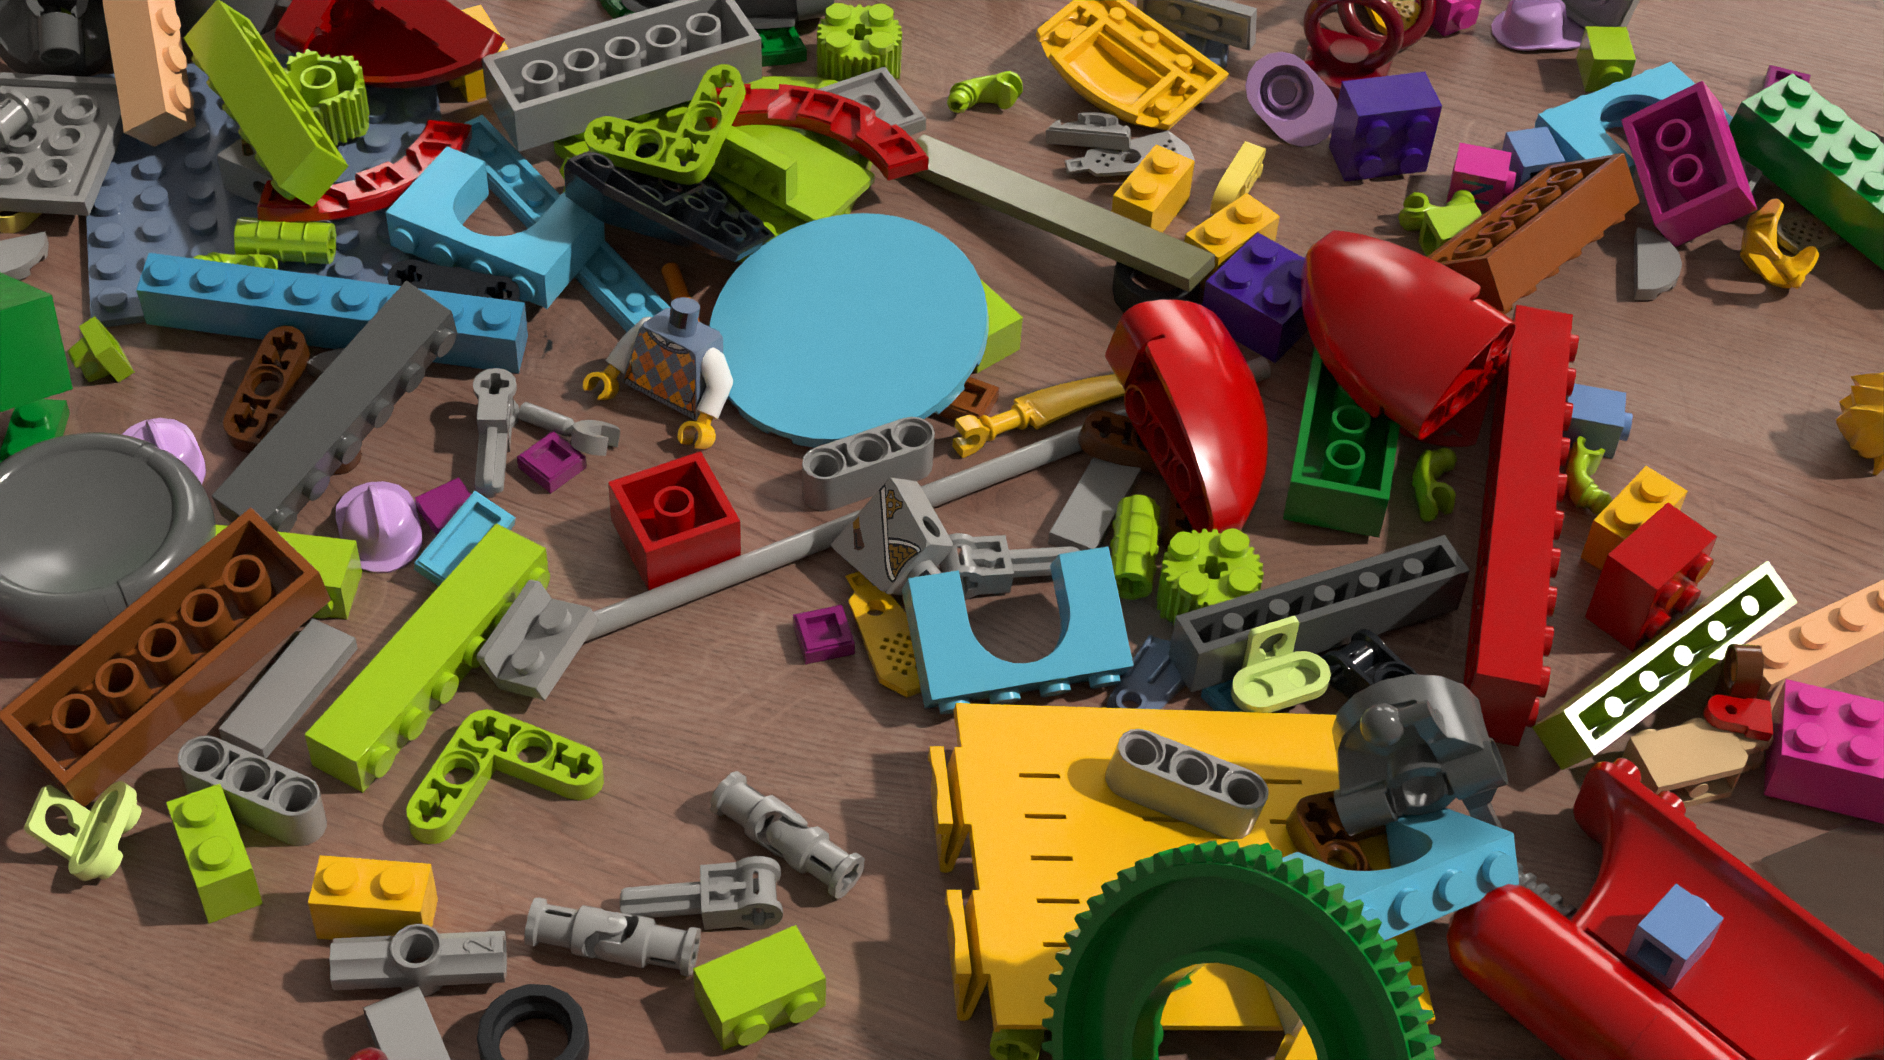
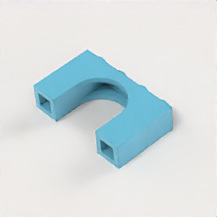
(1582, 123)
(540, 259)
(959, 670)
(1436, 868)

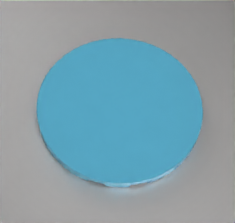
(850, 327)

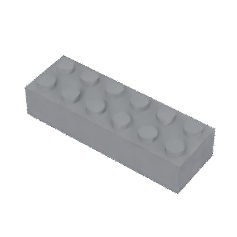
(617, 68)

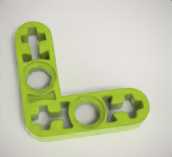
(678, 145)
(487, 757)

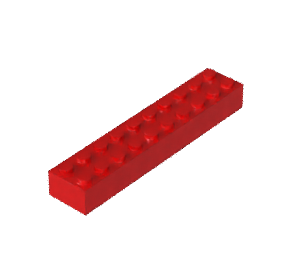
(1520, 524)

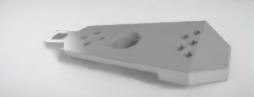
(1111, 160)

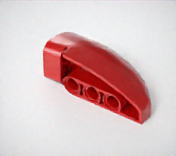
(391, 39)
(1401, 330)
(1193, 408)

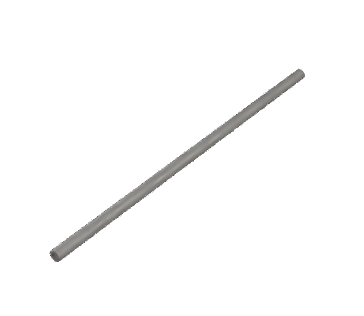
(821, 537)

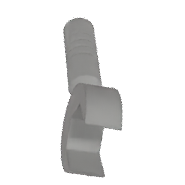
(587, 435)

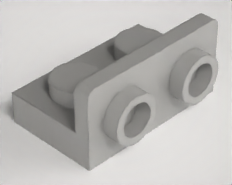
(535, 642)

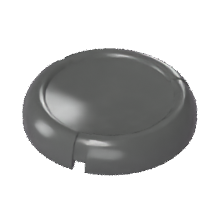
(91, 531)

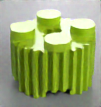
(858, 41)
(333, 92)
(1206, 571)

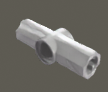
(387, 959)

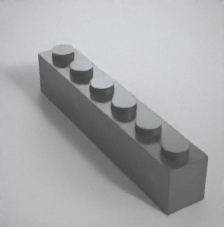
(339, 410)
(1329, 605)

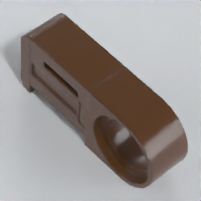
(1740, 672)

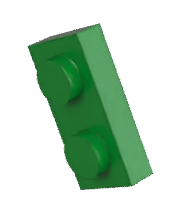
(34, 424)

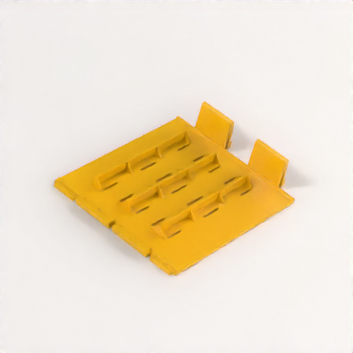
(1037, 791)

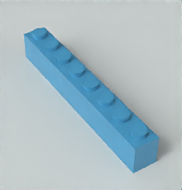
(324, 308)

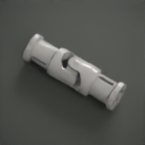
(787, 834)
(604, 934)

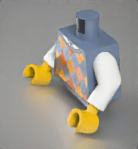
(674, 363)

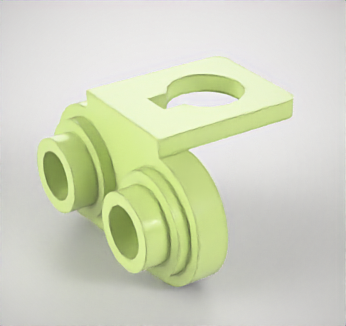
(1278, 676)
(94, 845)

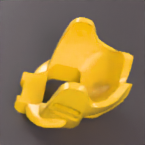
(1763, 256)

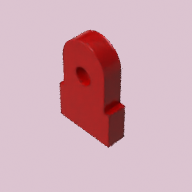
(1740, 715)

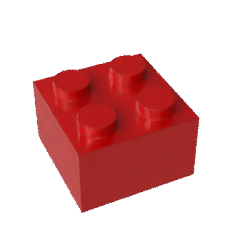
(674, 519)
(1651, 577)

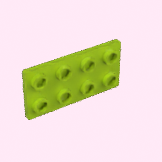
(790, 170)

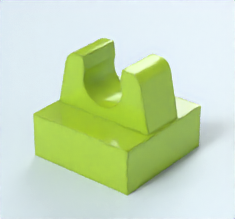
(99, 353)

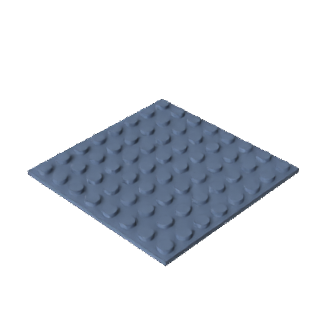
(176, 203)

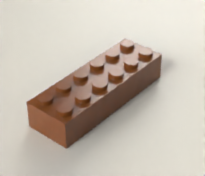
(1540, 227)
(165, 657)

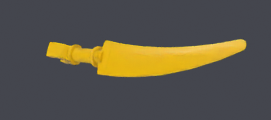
(1037, 409)

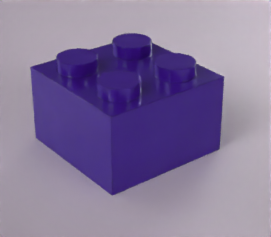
(1384, 126)
(1260, 297)

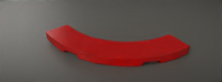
(835, 116)
(373, 187)

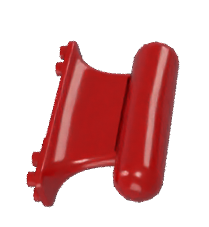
(1761, 991)

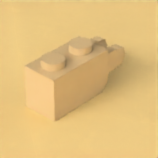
(1694, 760)

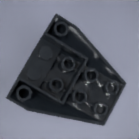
(687, 215)

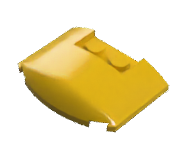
(1127, 62)

